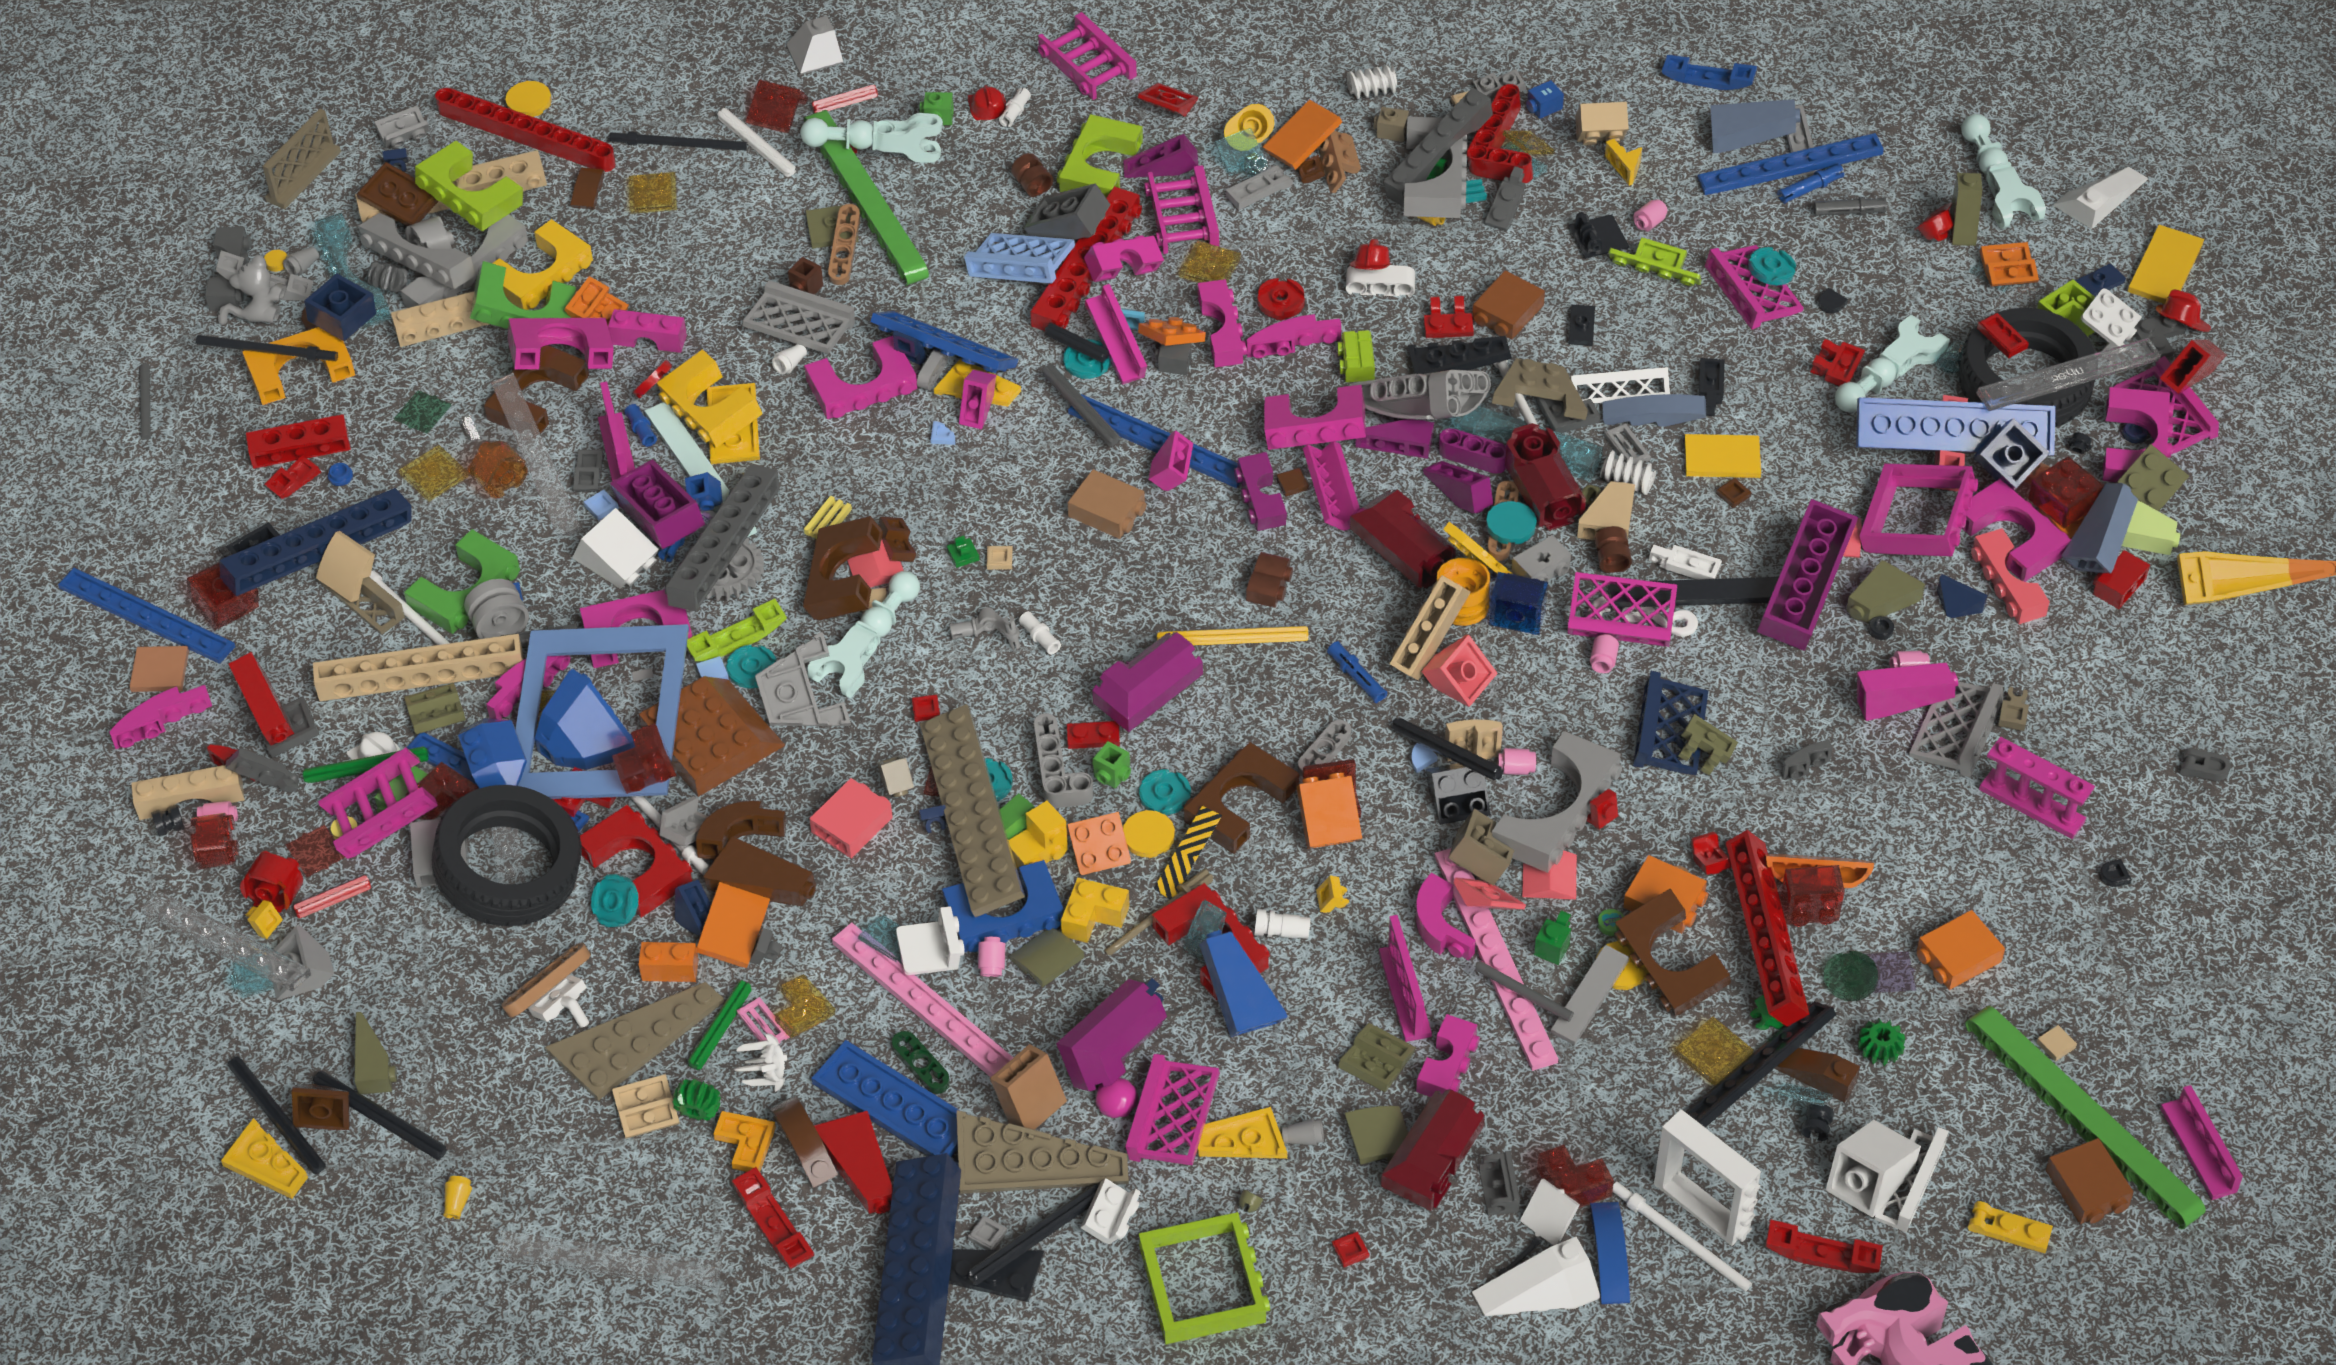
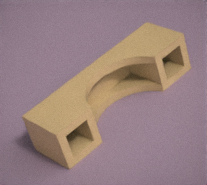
(209, 784)

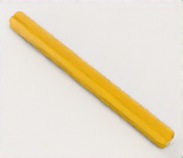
(1243, 635)

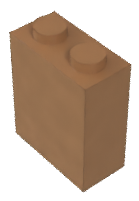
(1107, 504)
(1028, 1088)

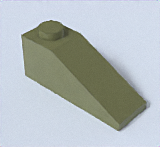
(372, 1062)

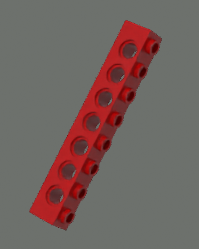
(1073, 276)
(1767, 929)

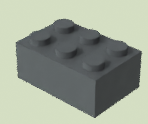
(1069, 214)

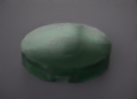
(1851, 976)

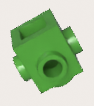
(940, 104)
(1111, 765)

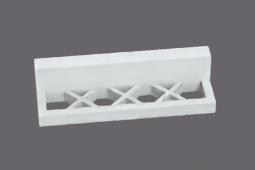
(1625, 376)
(1921, 1180)

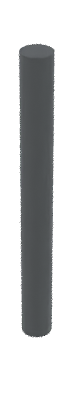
(145, 401)
(1524, 991)

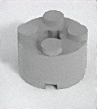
(429, 234)

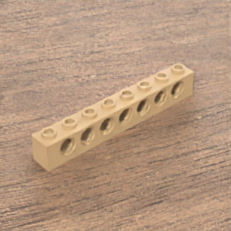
(522, 169)
(416, 667)

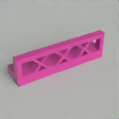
(1116, 336)
(1332, 484)
(2202, 1144)

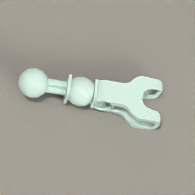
(885, 135)
(2002, 178)
(1897, 359)
(864, 637)

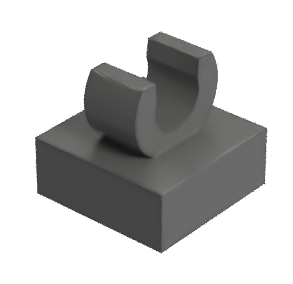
(765, 948)

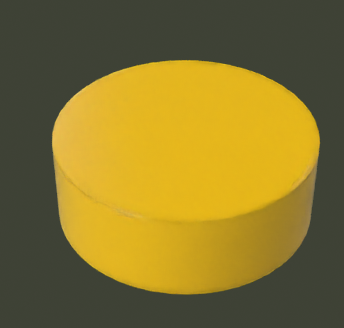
(274, 260)

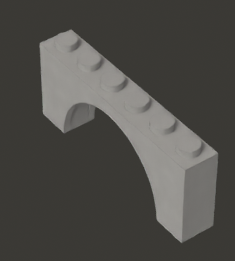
(1444, 194)
(1544, 840)

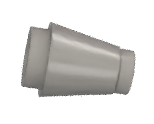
(300, 260)
(1304, 1133)

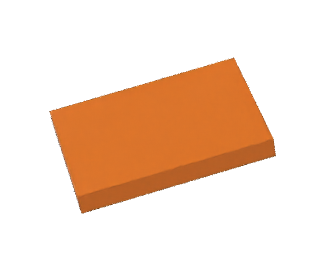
(1302, 134)
(732, 925)

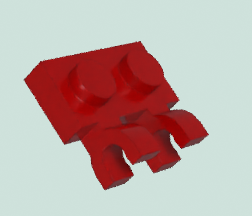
(1448, 325)
(1844, 365)

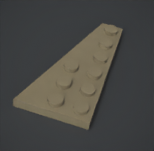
(619, 1047)

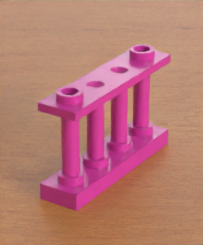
(1096, 40)
(1200, 199)
(2029, 801)
(389, 820)

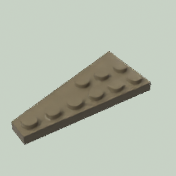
(1020, 1158)

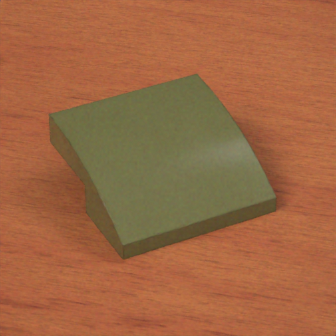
(434, 708)
(1047, 956)
(1382, 1047)
(1376, 1132)

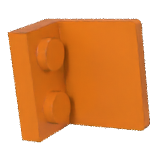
(1098, 843)

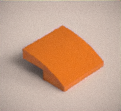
(2008, 264)
(594, 301)

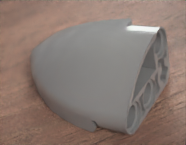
(1427, 395)

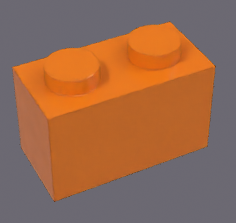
(668, 961)

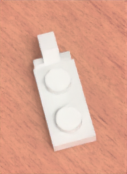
(1686, 562)

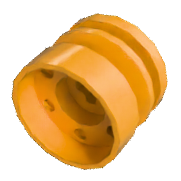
(1476, 579)

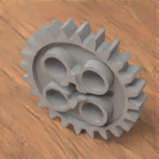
(740, 573)

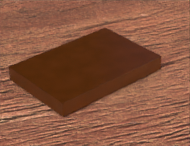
(397, 195)

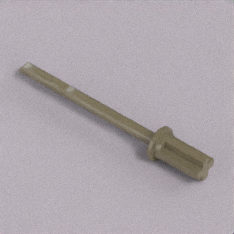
(1200, 878)

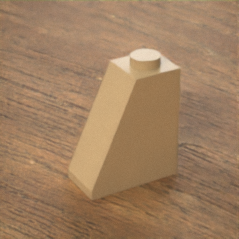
(1609, 509)

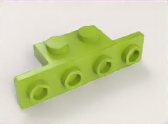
(1658, 258)

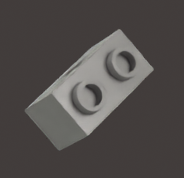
(1542, 560)

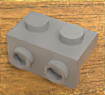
(401, 127)
(682, 822)

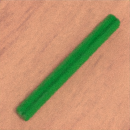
(353, 767)

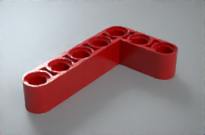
(1485, 151)

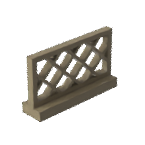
(307, 166)

